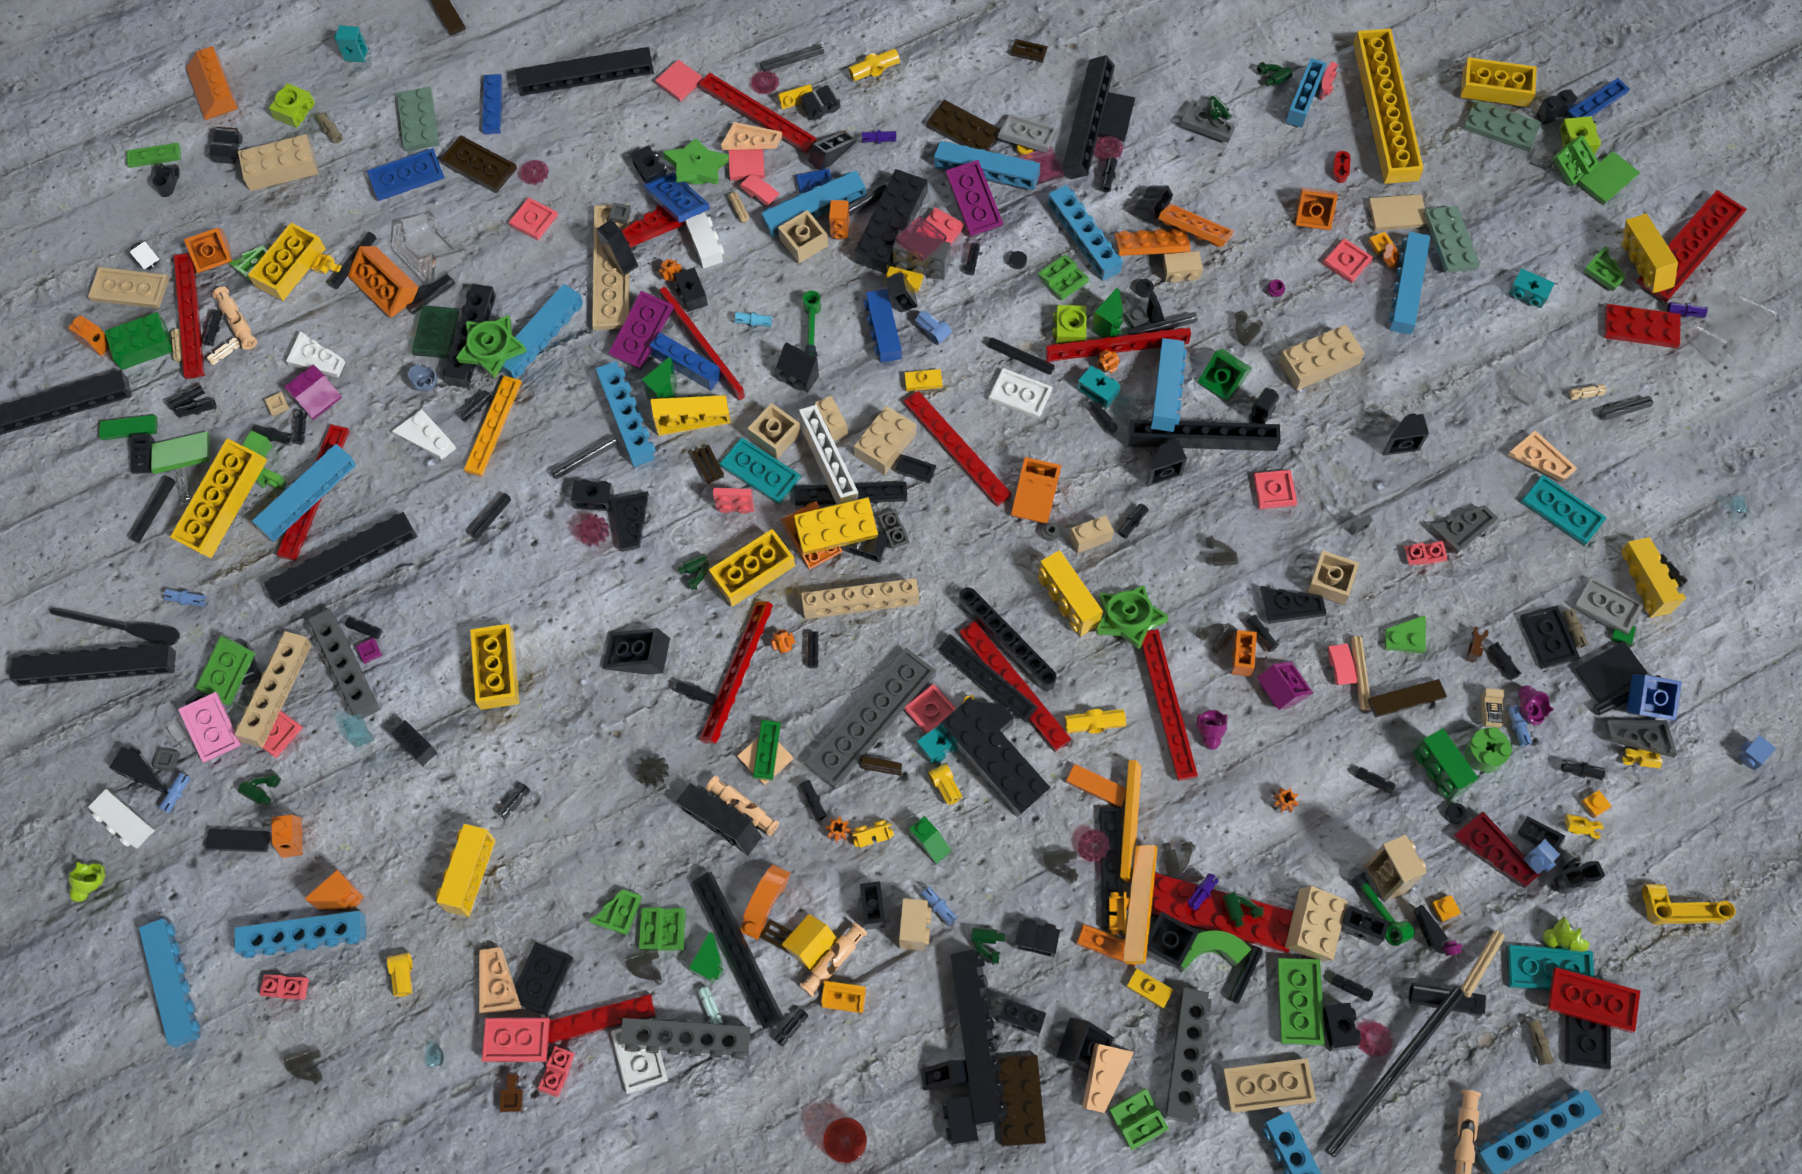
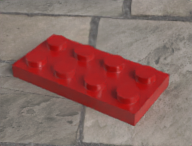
(1642, 326)
(1594, 1000)

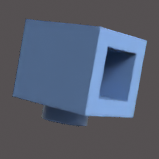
(1756, 752)
(1542, 857)

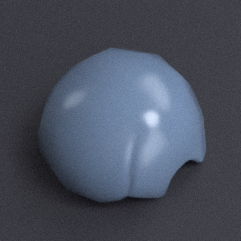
(422, 378)

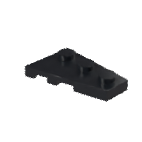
(630, 519)
(1291, 606)

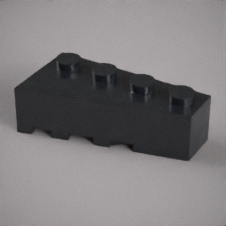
(719, 817)

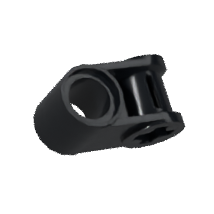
(166, 179)

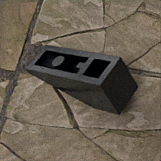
(830, 149)
(135, 767)

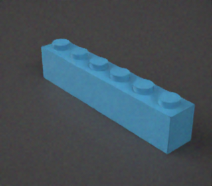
(994, 165)
(817, 201)
(1409, 283)
(543, 328)
(1168, 385)
(304, 492)
(169, 983)

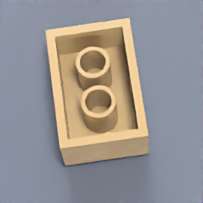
(885, 440)
(1316, 923)

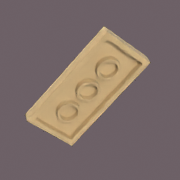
(128, 287)
(1269, 1085)

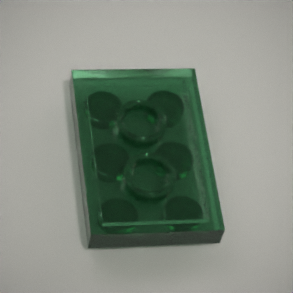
(435, 331)

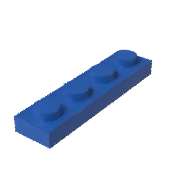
(1599, 100)
(492, 104)

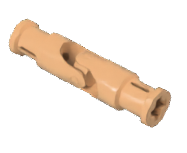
(235, 318)
(730, 794)
(836, 955)
(1465, 1150)

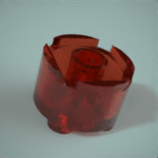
(841, 1129)

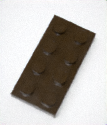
(962, 127)
(478, 163)
(1023, 1101)

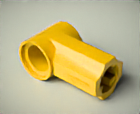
(943, 780)
(400, 971)

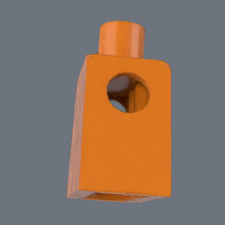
(85, 330)
(287, 831)

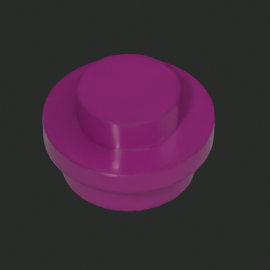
(1276, 288)
(1451, 948)

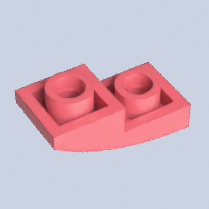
(1329, 76)
(757, 187)
(1425, 554)
(1342, 664)
(284, 987)
(556, 1072)

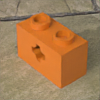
(839, 219)
(1243, 653)

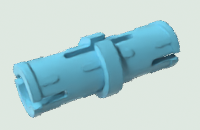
(753, 319)

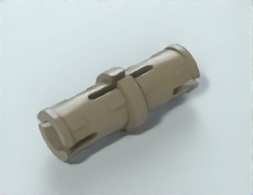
(329, 128)
(1575, 628)
(1540, 1042)

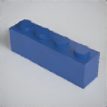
(883, 325)
(686, 361)

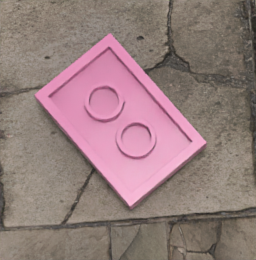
(209, 727)

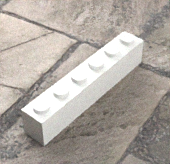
(827, 455)

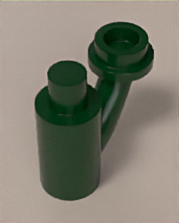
(1281, 74)
(1217, 108)
(692, 565)
(257, 795)
(1232, 904)
(989, 936)

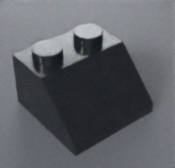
(797, 368)
(1408, 435)
(1167, 463)
(1170, 941)
(1079, 1041)

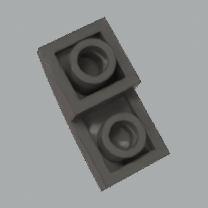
(893, 529)

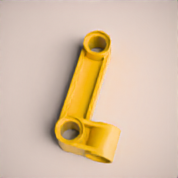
(1657, 898)

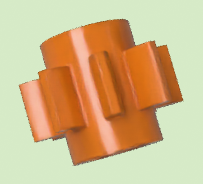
(669, 268)
(1108, 361)
(782, 641)
(1290, 799)
(836, 834)

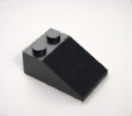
(637, 651)

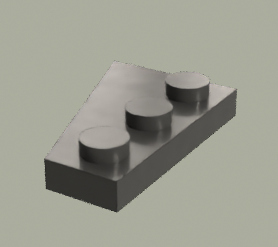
(1199, 121)
(1464, 529)
(1643, 735)

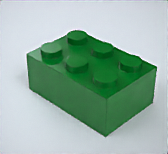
(139, 341)
(1445, 765)

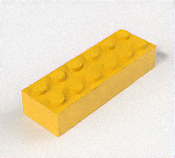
(218, 498)

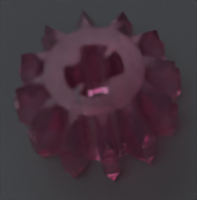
(584, 530)

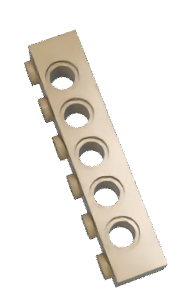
(860, 598)
(257, 735)

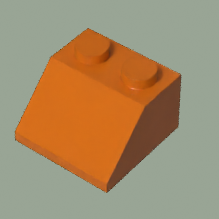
(1316, 208)
(209, 249)
(335, 894)

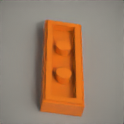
(1097, 786)
(1102, 943)

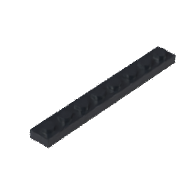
(738, 950)

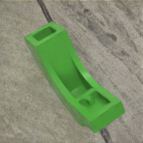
(261, 445)
(1220, 943)

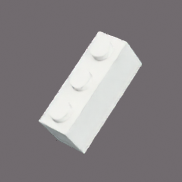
(704, 240)
(120, 819)

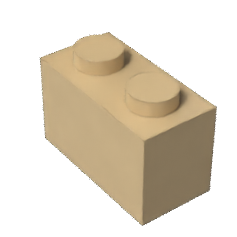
(1182, 266)
(832, 418)
(1091, 534)

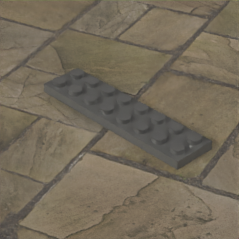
(870, 718)

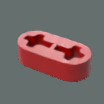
(1345, 167)

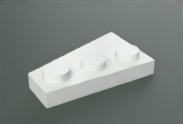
(309, 352)
(425, 434)

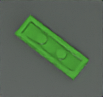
(153, 155)

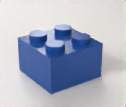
(1654, 697)

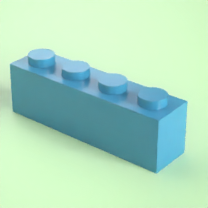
(1306, 92)

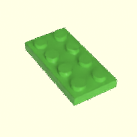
(1300, 1002)

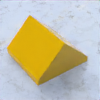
(810, 941)

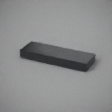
(428, 293)
(237, 840)

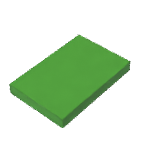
(1608, 178)
(180, 452)
(225, 669)

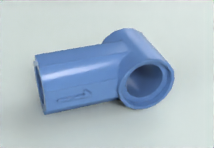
(936, 330)

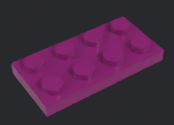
(974, 198)
(640, 329)

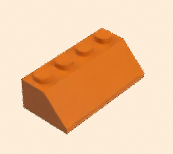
(210, 83)
(382, 280)

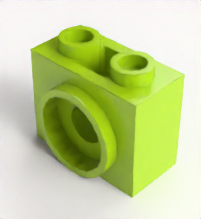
(291, 105)
(1573, 127)
(1066, 316)

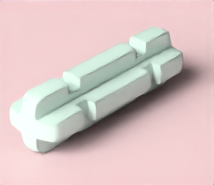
(710, 1006)

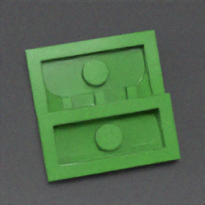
(1575, 160)
(1063, 277)
(662, 929)
(1138, 1119)

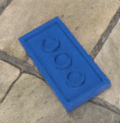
(405, 174)
(676, 197)

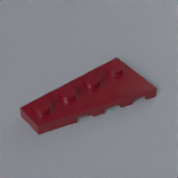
(1495, 848)

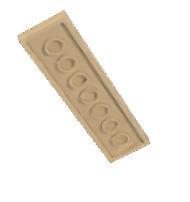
(610, 286)

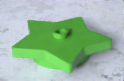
(696, 163)
(490, 345)
(1129, 615)

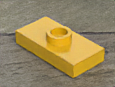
(914, 278)
(923, 380)
(1150, 988)

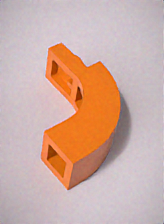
(763, 899)

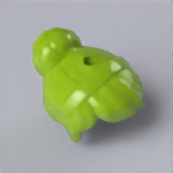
(85, 880)
(1565, 937)

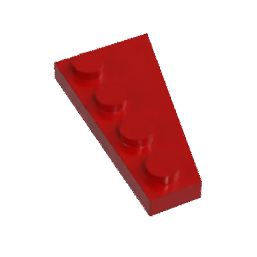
(650, 226)

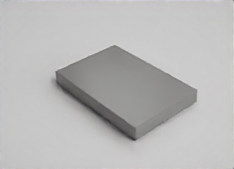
(1028, 133)
(1608, 605)

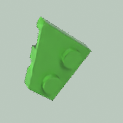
(248, 261)
(1605, 270)
(1407, 636)
(619, 913)

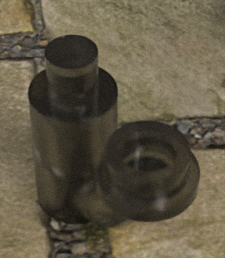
(1247, 335)
(1228, 557)
(1226, 633)
(1058, 857)
(1170, 859)
(640, 960)
(295, 1062)

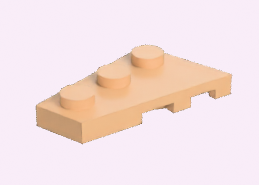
(750, 137)
(1543, 457)
(495, 983)
(1104, 1076)

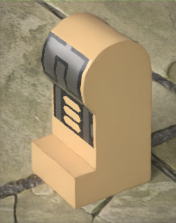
(1492, 707)

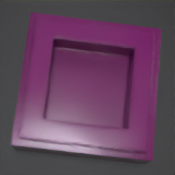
(369, 650)

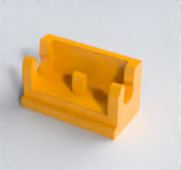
(843, 997)

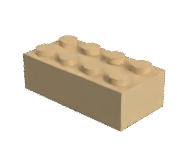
(278, 162)
(1321, 357)
(1395, 868)

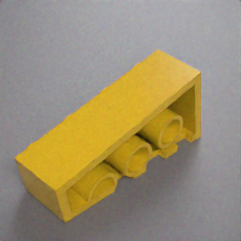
(689, 413)
(1651, 577)

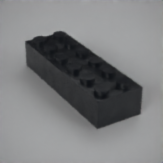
(893, 213)
(993, 757)

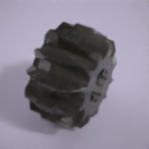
(649, 763)

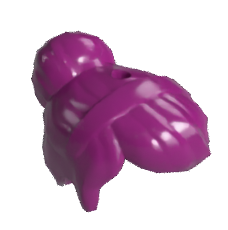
(1538, 703)
(1212, 727)

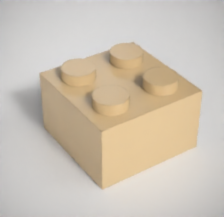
(803, 236)
(774, 430)
(1333, 577)
(913, 924)

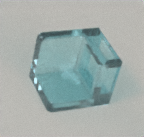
(357, 731)

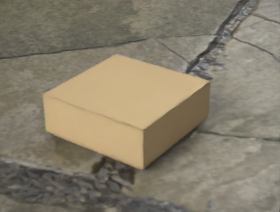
(277, 404)

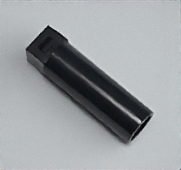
(1433, 997)

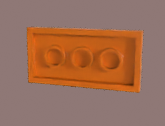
(1195, 224)
(1151, 242)

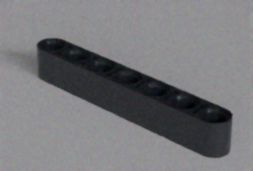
(1009, 647)

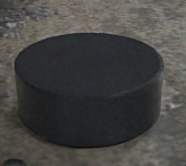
(1018, 260)
(1144, 288)
(1455, 813)

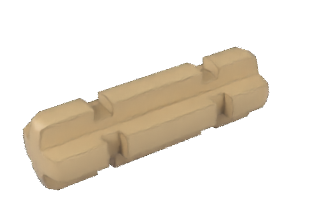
(739, 207)
(176, 345)
(223, 351)
(1586, 392)

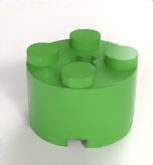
(1497, 746)

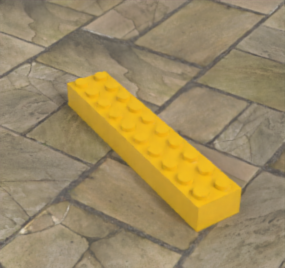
(1388, 106)

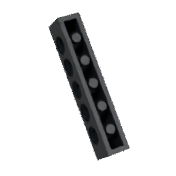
(485, 297)

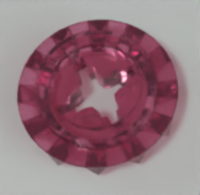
(759, 85)
(1103, 144)
(529, 168)
(1085, 847)
(1375, 1049)

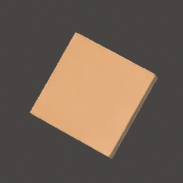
(748, 758)

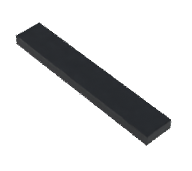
(875, 491)
(988, 678)
(1111, 864)

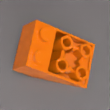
(1036, 490)
(811, 559)

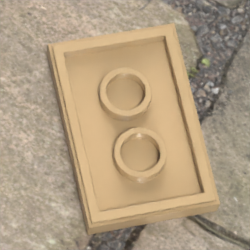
(1397, 212)

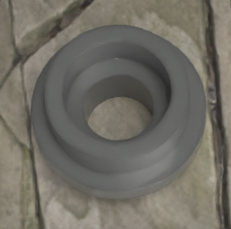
(1051, 536)
(1570, 860)

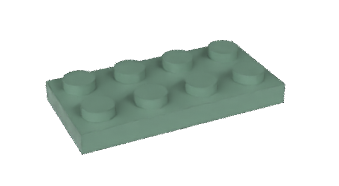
(418, 119)
(1502, 125)
(1451, 239)

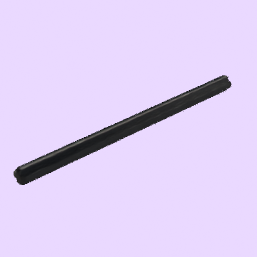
(1394, 1072)

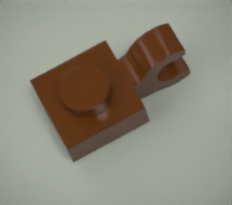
(1475, 649)
(512, 1098)

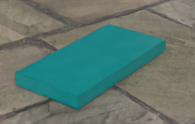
(760, 470)
(1563, 510)
(1533, 966)

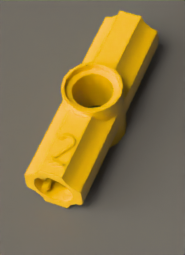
(874, 64)
(1095, 721)

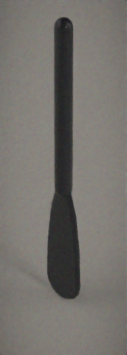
(146, 631)

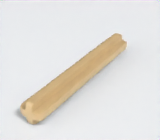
(1361, 672)
(1482, 963)

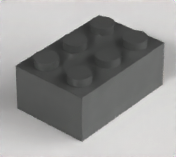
(934, 265)

